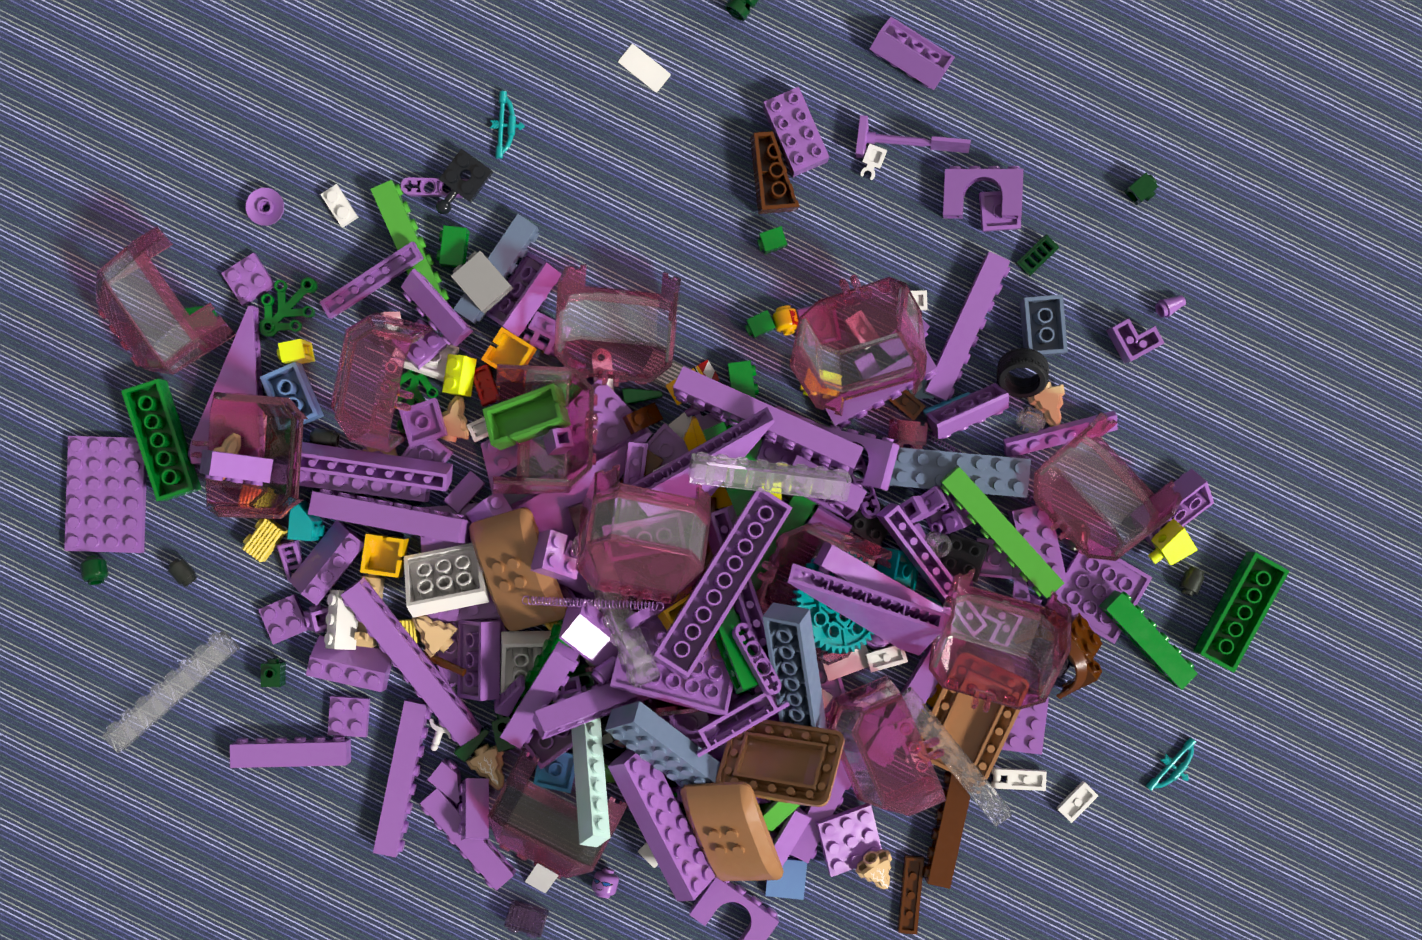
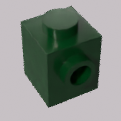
(1142, 189)
(273, 673)

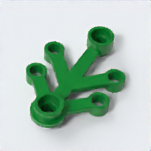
(285, 308)
(414, 389)

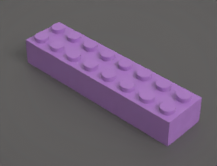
(386, 516)
(662, 825)

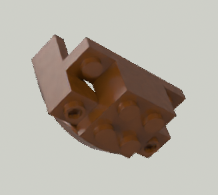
(1083, 649)

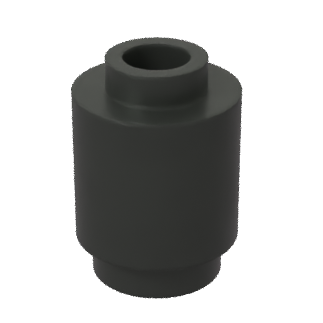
(324, 437)
(182, 572)
(1192, 581)

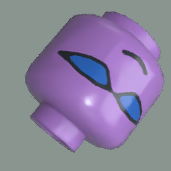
(605, 883)

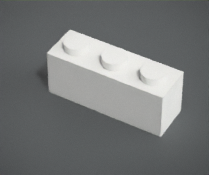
(340, 623)

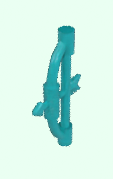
(500, 150)
(1188, 745)

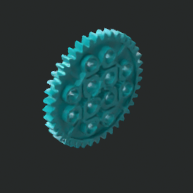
(842, 636)

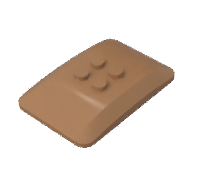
(505, 555)
(975, 731)
(784, 762)
(731, 831)

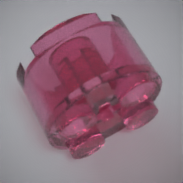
(908, 433)

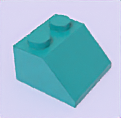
(304, 526)
(901, 569)

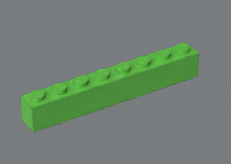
(403, 230)
(1004, 534)

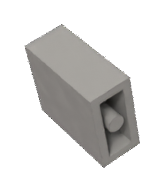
(481, 281)

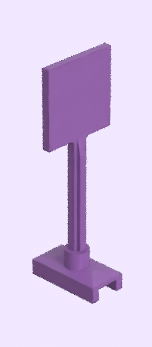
(936, 143)

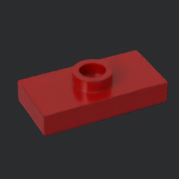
(485, 385)

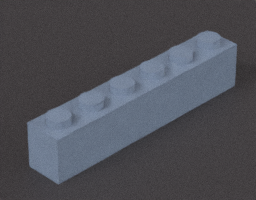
(504, 258)

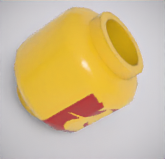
(785, 320)

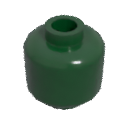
(94, 570)

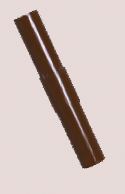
(446, 664)

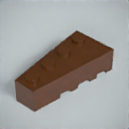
(772, 183)

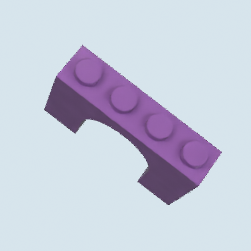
(959, 180)
(881, 455)
(719, 892)

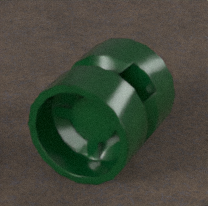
(740, 8)

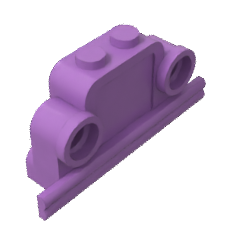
(742, 715)

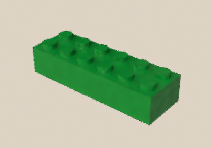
(161, 439)
(1241, 611)

